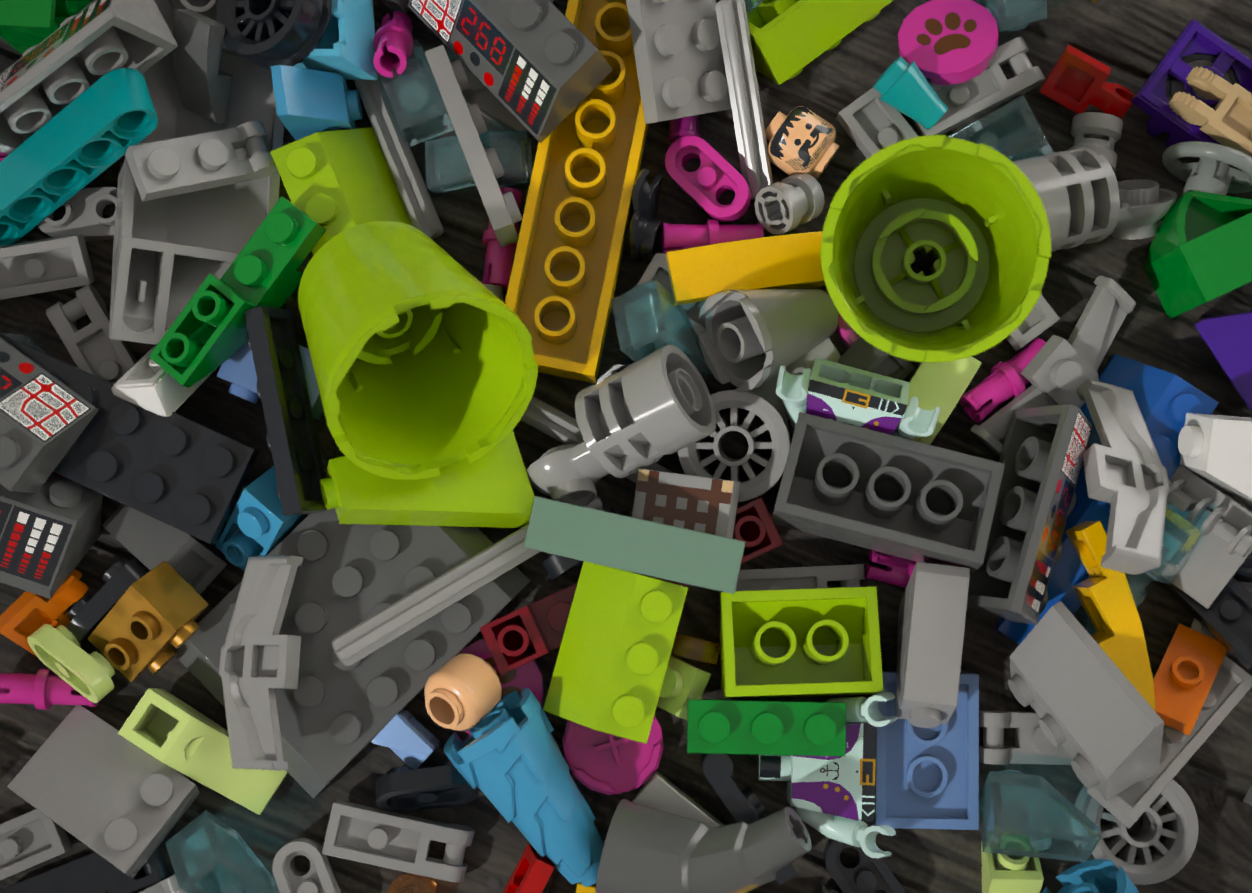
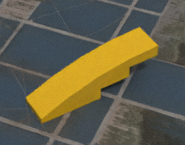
(747, 264)
(1112, 609)

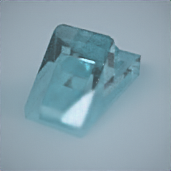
(1178, 544)

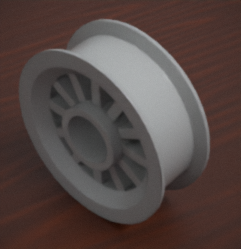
(780, 444)
(1168, 856)

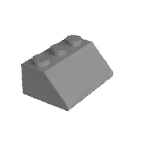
(1086, 704)

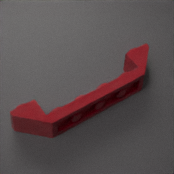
(541, 625)

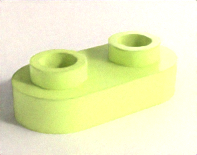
(63, 656)

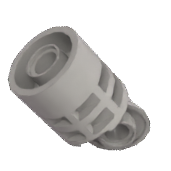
(1088, 202)
(628, 424)

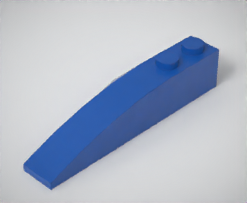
(1164, 406)

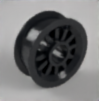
(274, 29)

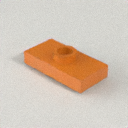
(1186, 677)

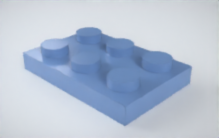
(929, 773)

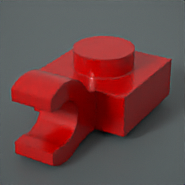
(1080, 81)

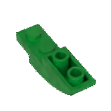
(261, 275)

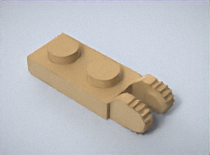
(1230, 119)

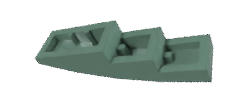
(634, 544)

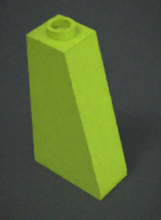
(466, 494)

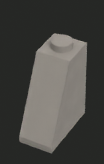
(930, 644)

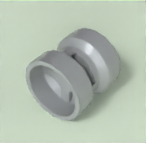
(1097, 133)
(789, 203)

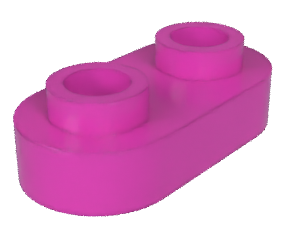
(709, 180)

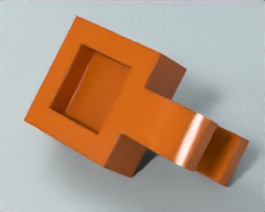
(33, 611)

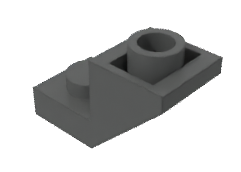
(157, 541)

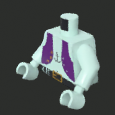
(855, 399)
(838, 791)

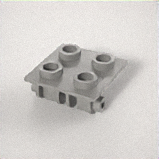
(1224, 538)

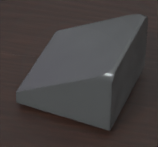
(869, 358)

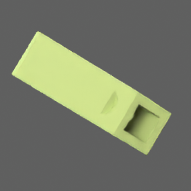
(197, 749)

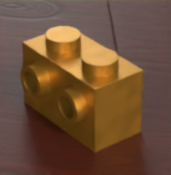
(148, 621)

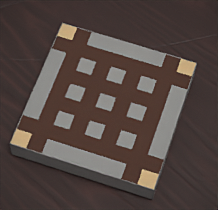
(687, 501)

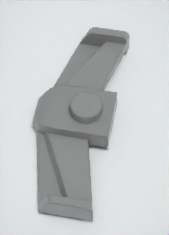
(1065, 364)
(1127, 476)
(258, 662)

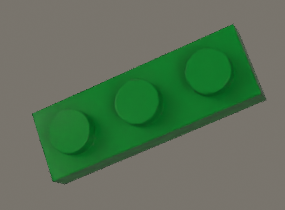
(766, 727)

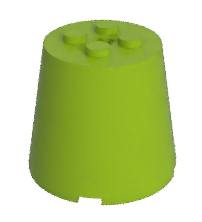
(964, 210)
(411, 352)

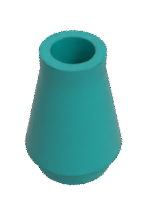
(910, 93)

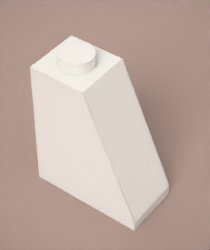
(1219, 451)

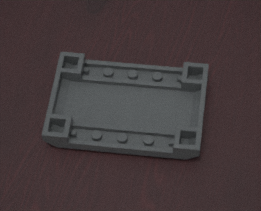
(342, 582)

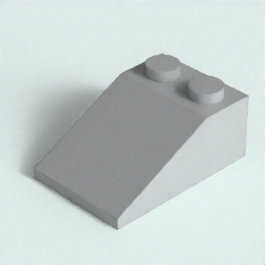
(104, 790)

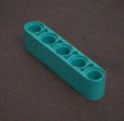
(73, 150)

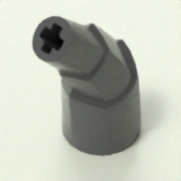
(676, 854)

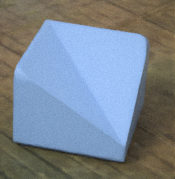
(407, 739)

